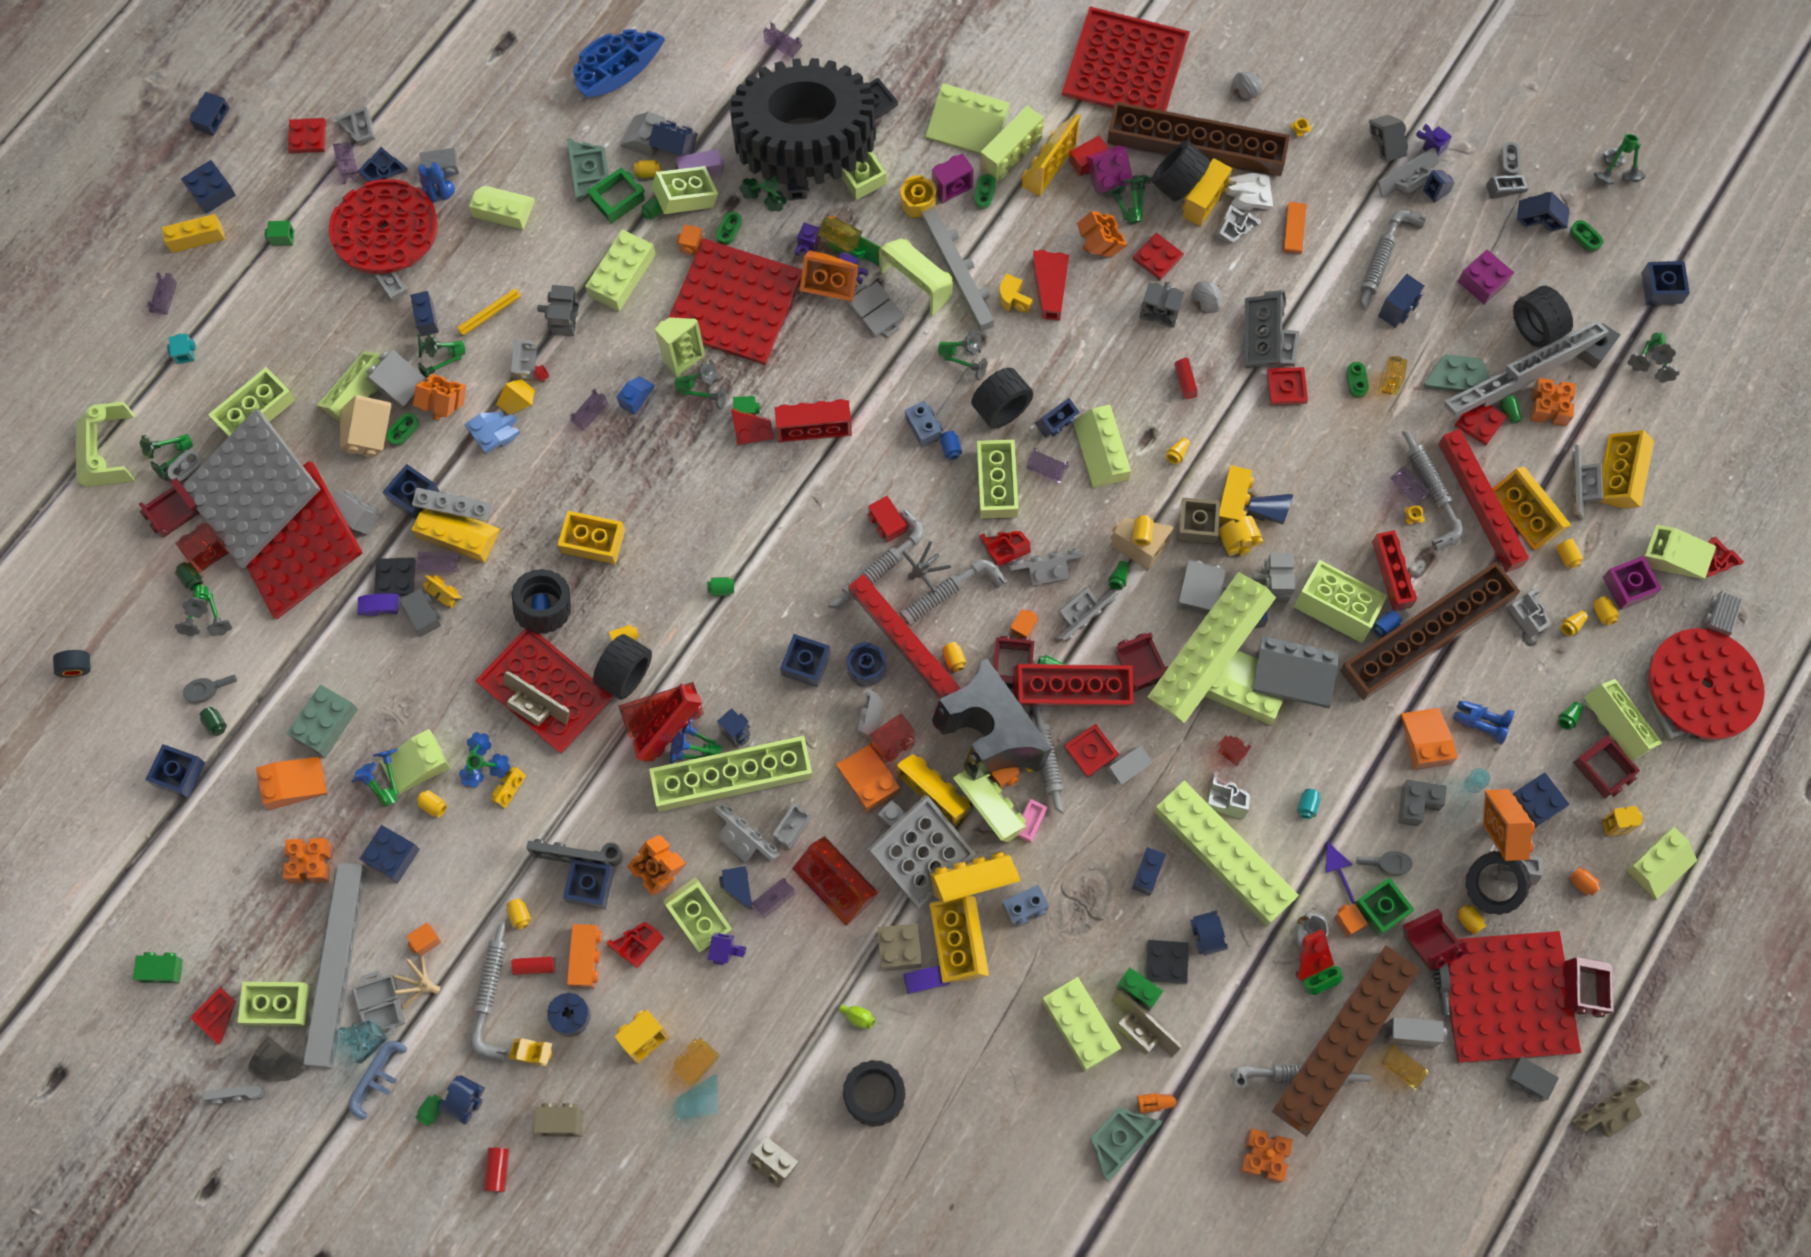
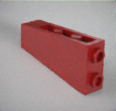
(1050, 280)

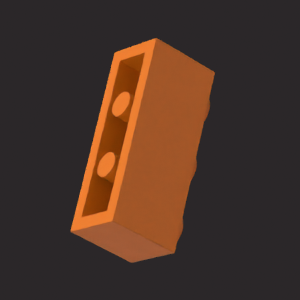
(584, 956)

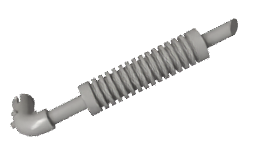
(1383, 252)
(1438, 491)
(888, 559)
(948, 588)
(1050, 770)
(486, 994)
(1281, 1074)

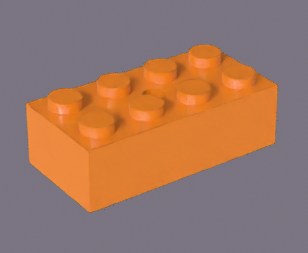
(1508, 825)

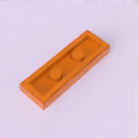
(1294, 227)

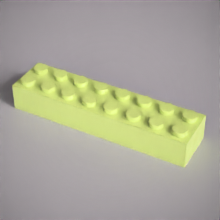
(1211, 647)
(730, 773)
(1225, 853)

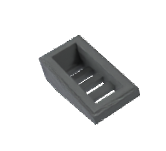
(1496, 190)

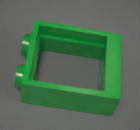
(626, 205)

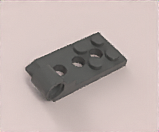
(1274, 303)
(558, 852)

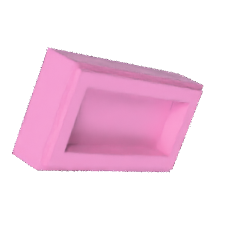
(1033, 815)

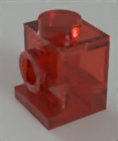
(1233, 749)

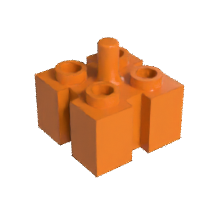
(1101, 234)
(439, 395)
(1552, 402)
(307, 860)
(656, 865)
(1266, 1155)

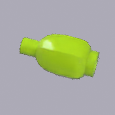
(858, 1016)

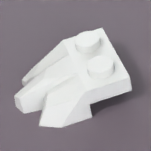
(1250, 191)

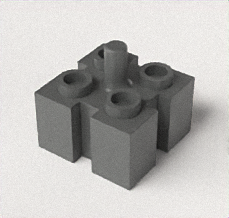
(1161, 303)
(561, 310)

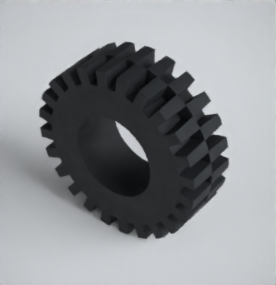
(808, 149)

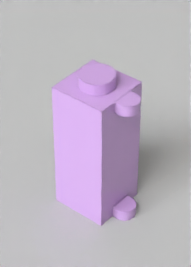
(709, 159)

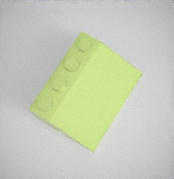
(966, 119)
(1340, 601)
(1235, 691)

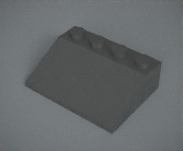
(1295, 672)

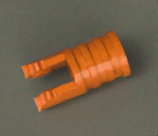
(1155, 1102)

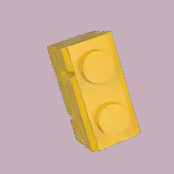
(1622, 821)

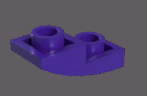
(378, 603)
(923, 980)

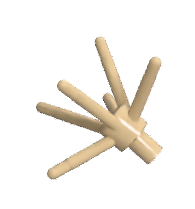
(423, 986)

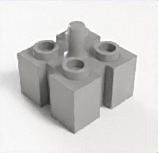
(1278, 575)

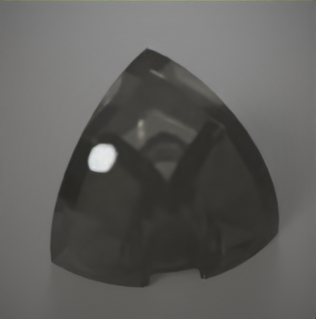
(274, 1063)

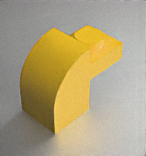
(1010, 295)
(530, 1052)

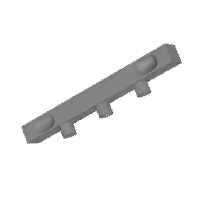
(959, 269)

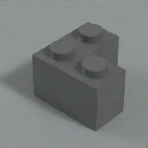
(1390, 137)
(1417, 797)

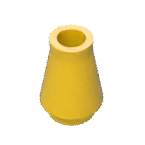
(1177, 451)
(1573, 624)

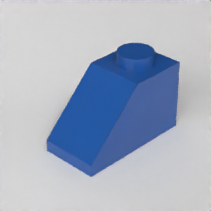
(634, 394)

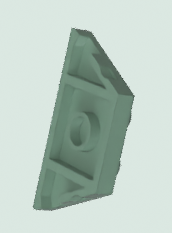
(587, 166)
(1457, 374)
(1121, 1138)

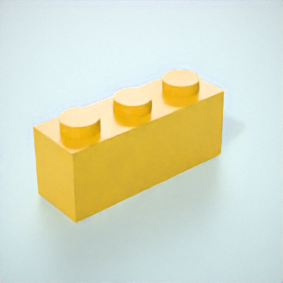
(193, 233)
(1235, 494)

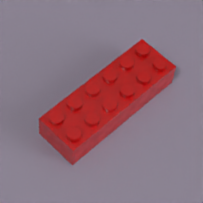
(1073, 685)

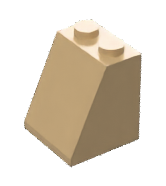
(364, 426)
(1142, 555)

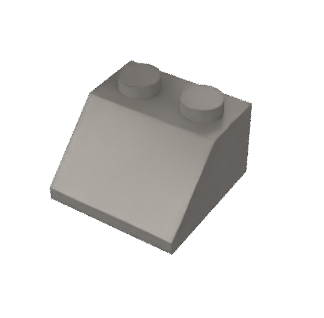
(639, 133)

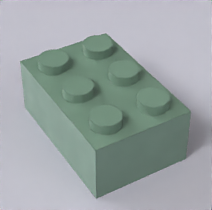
(322, 721)

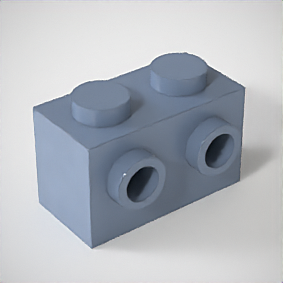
(923, 423)
(1025, 906)

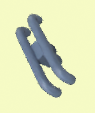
(370, 1076)

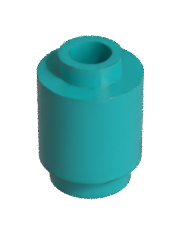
(1309, 803)

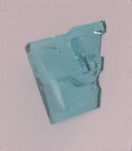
(363, 1039)
(700, 1100)

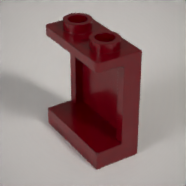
(170, 509)
(1144, 657)
(1433, 940)

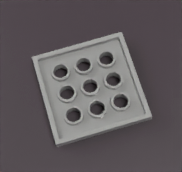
(909, 851)

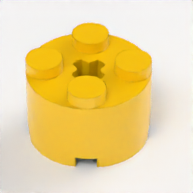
(917, 195)
(1240, 536)

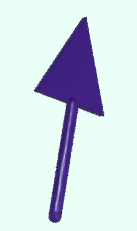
(1336, 861)

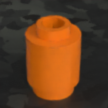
(1585, 881)

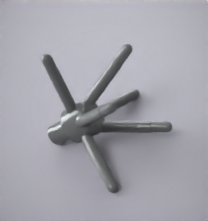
(922, 568)

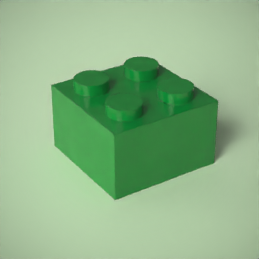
(1384, 907)

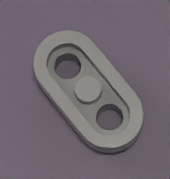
(1510, 160)
(183, 465)

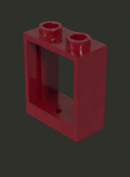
(1006, 642)
(1618, 756)
(1604, 986)

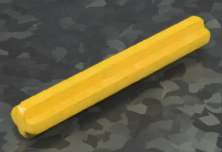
(488, 312)

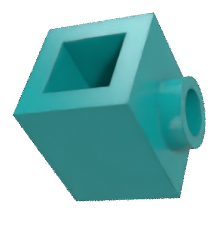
(181, 348)

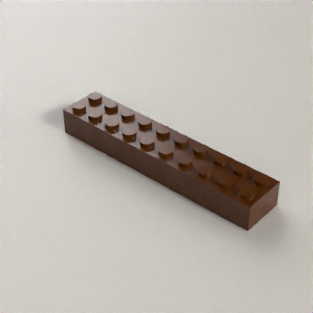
(1226, 142)
(1429, 631)
(1345, 1041)

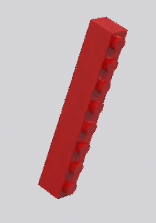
(1483, 501)
(902, 637)

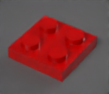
(306, 135)
(1158, 256)
(1287, 386)
(1481, 422)
(1091, 750)

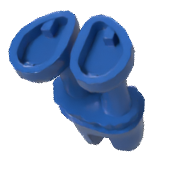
(432, 176)
(1477, 712)

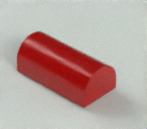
(1186, 378)
(533, 965)
(496, 1169)

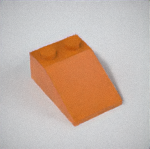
(828, 276)
(1428, 739)
(868, 778)
(291, 781)

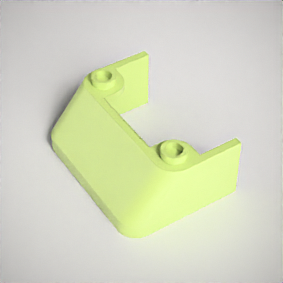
(918, 270)
(90, 468)

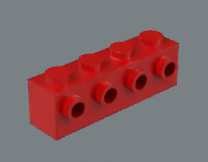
(1394, 570)

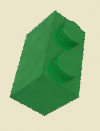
(157, 969)
(1139, 989)

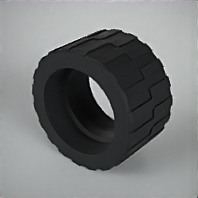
(1180, 171)
(1542, 316)
(1002, 397)
(541, 582)
(622, 666)
(1481, 900)
(856, 1075)

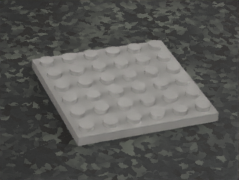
(250, 488)

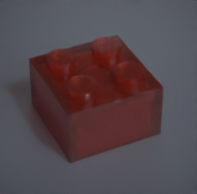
(202, 547)
(892, 738)

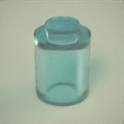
(1477, 780)

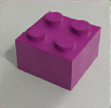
(1109, 168)
(952, 177)
(1485, 276)
(1632, 583)

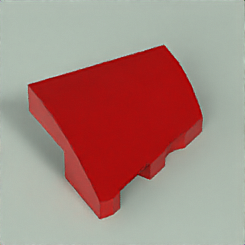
(1006, 546)
(1722, 558)
(636, 943)

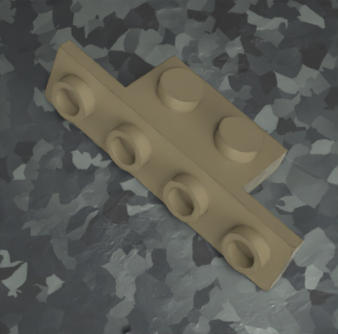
(532, 703)
(1142, 1028)
(1614, 1111)

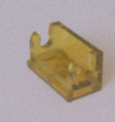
(1404, 1067)

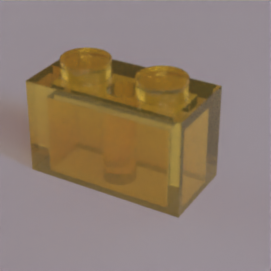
(839, 233)
(1393, 375)
(695, 1061)

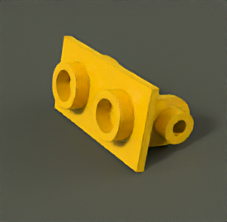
(448, 593)
(505, 793)

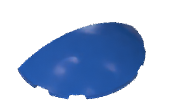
(614, 61)

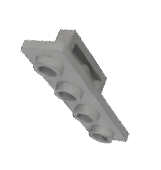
(1410, 175)
(1588, 482)
(451, 504)
(1047, 568)
(1081, 609)
(742, 838)

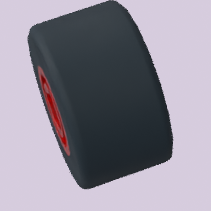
(71, 663)

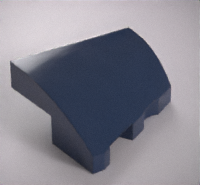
(381, 166)
(1270, 507)

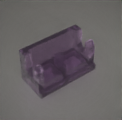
(782, 41)
(345, 161)
(163, 294)
(589, 410)
(1047, 466)
(1410, 485)
(438, 562)
(774, 898)

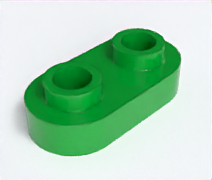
(983, 192)
(728, 229)
(1586, 236)
(1357, 378)
(401, 429)
(1323, 980)

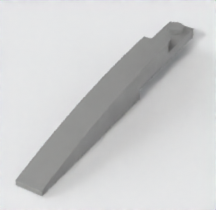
(1526, 369)

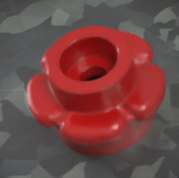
(540, 373)

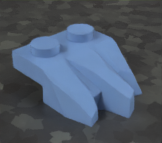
(492, 430)

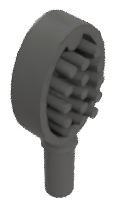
(204, 689)
(1391, 863)
(1443, 985)

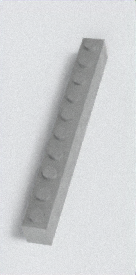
(335, 966)

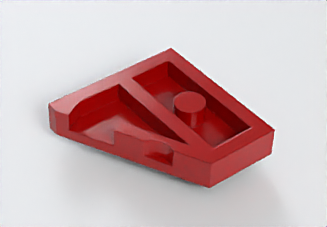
(751, 428)
(1314, 955)
(215, 1015)

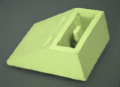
(1679, 553)

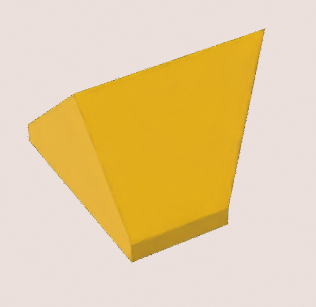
(515, 397)

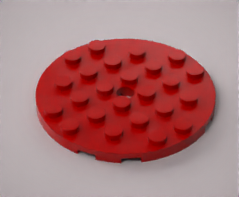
(402, 243)
(1678, 690)

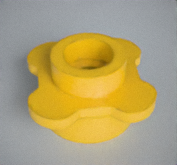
(1301, 122)
(1409, 511)

